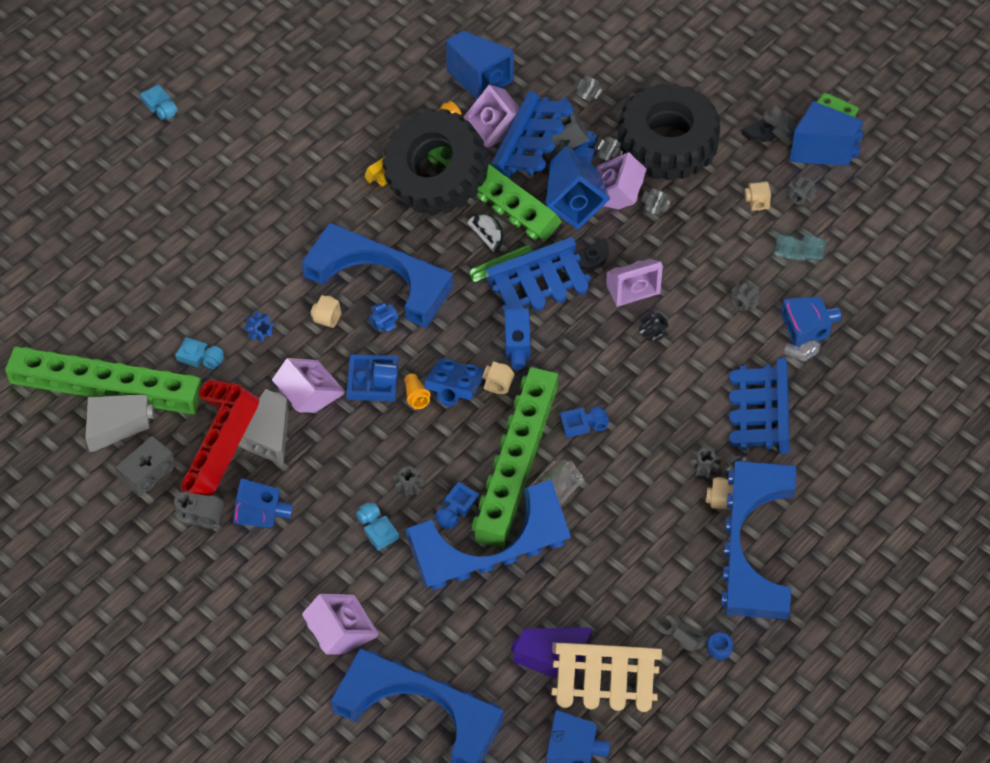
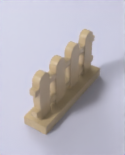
(618, 674)

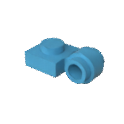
(158, 100)
(194, 352)
(380, 530)

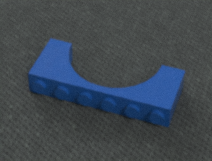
(342, 248)
(542, 527)
(746, 590)
(376, 678)

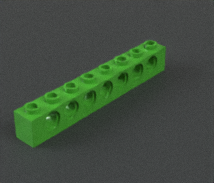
(540, 227)
(42, 368)
(496, 531)

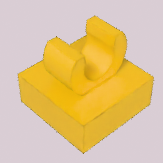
(376, 172)

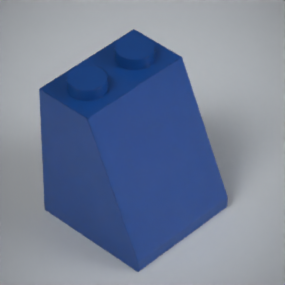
(478, 62)
(826, 137)
(574, 188)

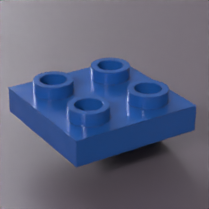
(372, 377)
(458, 377)

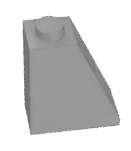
(116, 419)
(268, 427)

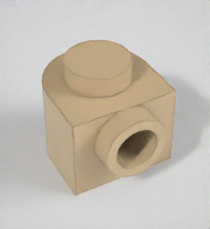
(758, 195)
(326, 311)
(498, 378)
(718, 494)

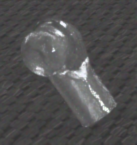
(804, 351)

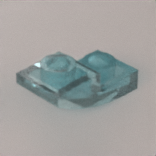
(808, 249)

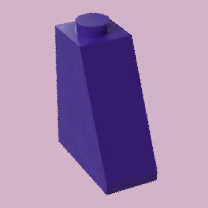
(535, 647)

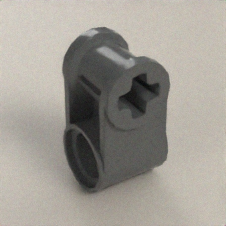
(200, 510)

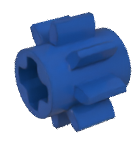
(383, 317)
(264, 324)

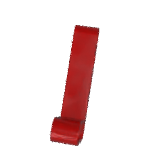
(235, 412)

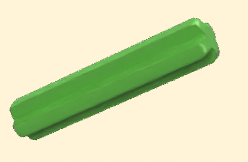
(479, 272)

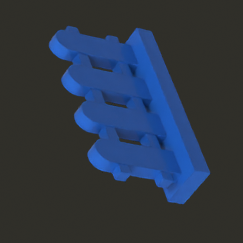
(521, 132)
(535, 264)
(767, 416)

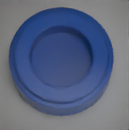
(719, 645)

